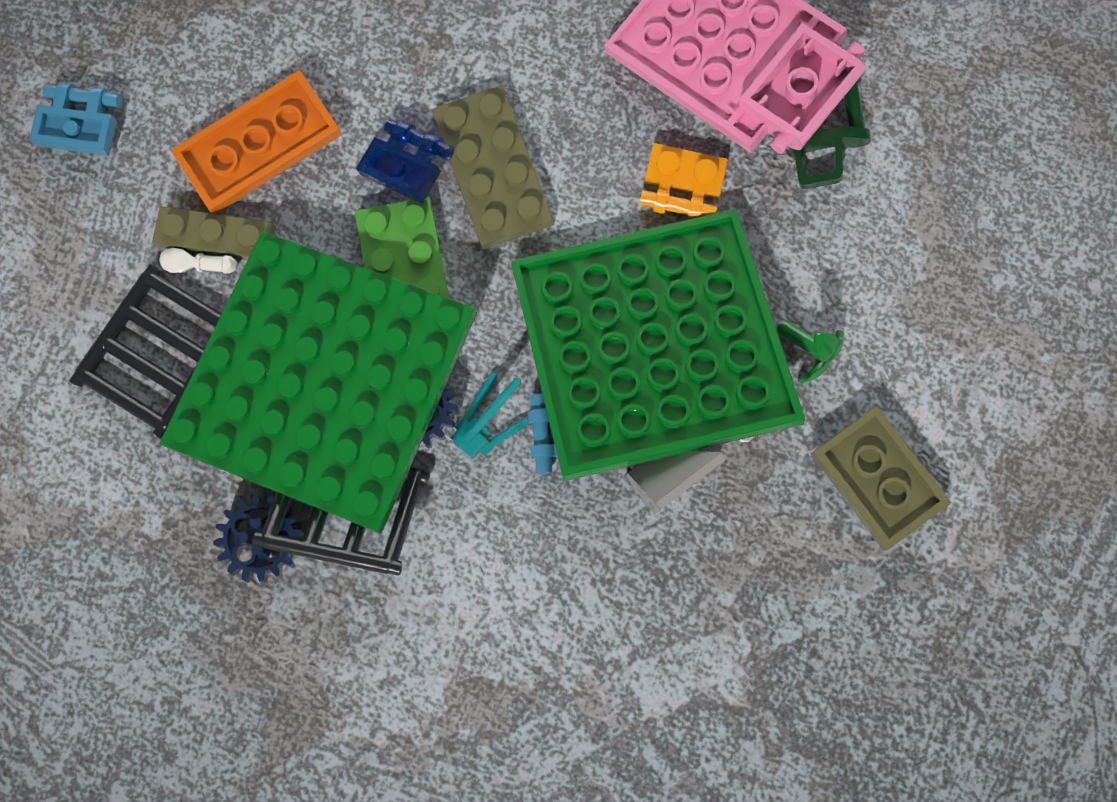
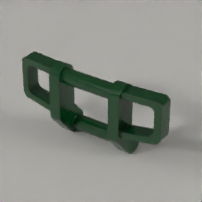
(844, 136)

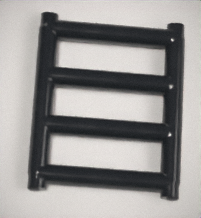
(107, 343)
(348, 554)

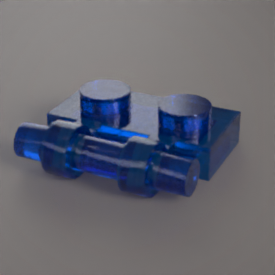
(401, 170)

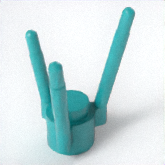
(472, 433)

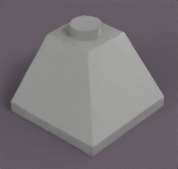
(667, 478)

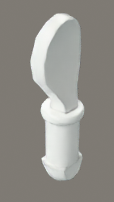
(180, 261)

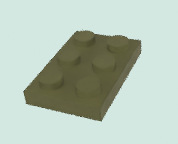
(880, 478)

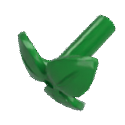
(822, 346)

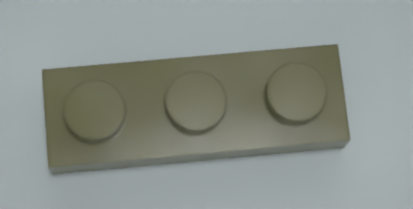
(208, 232)

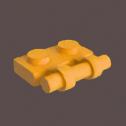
(685, 172)

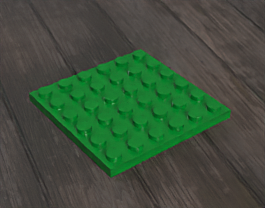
(654, 345)
(320, 380)

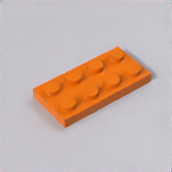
(256, 142)

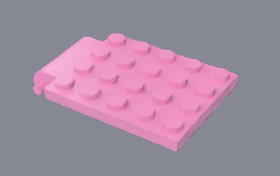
(743, 64)

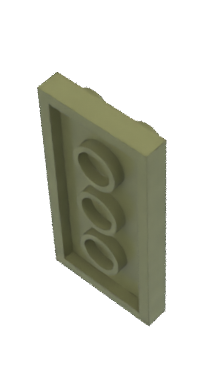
(493, 167)

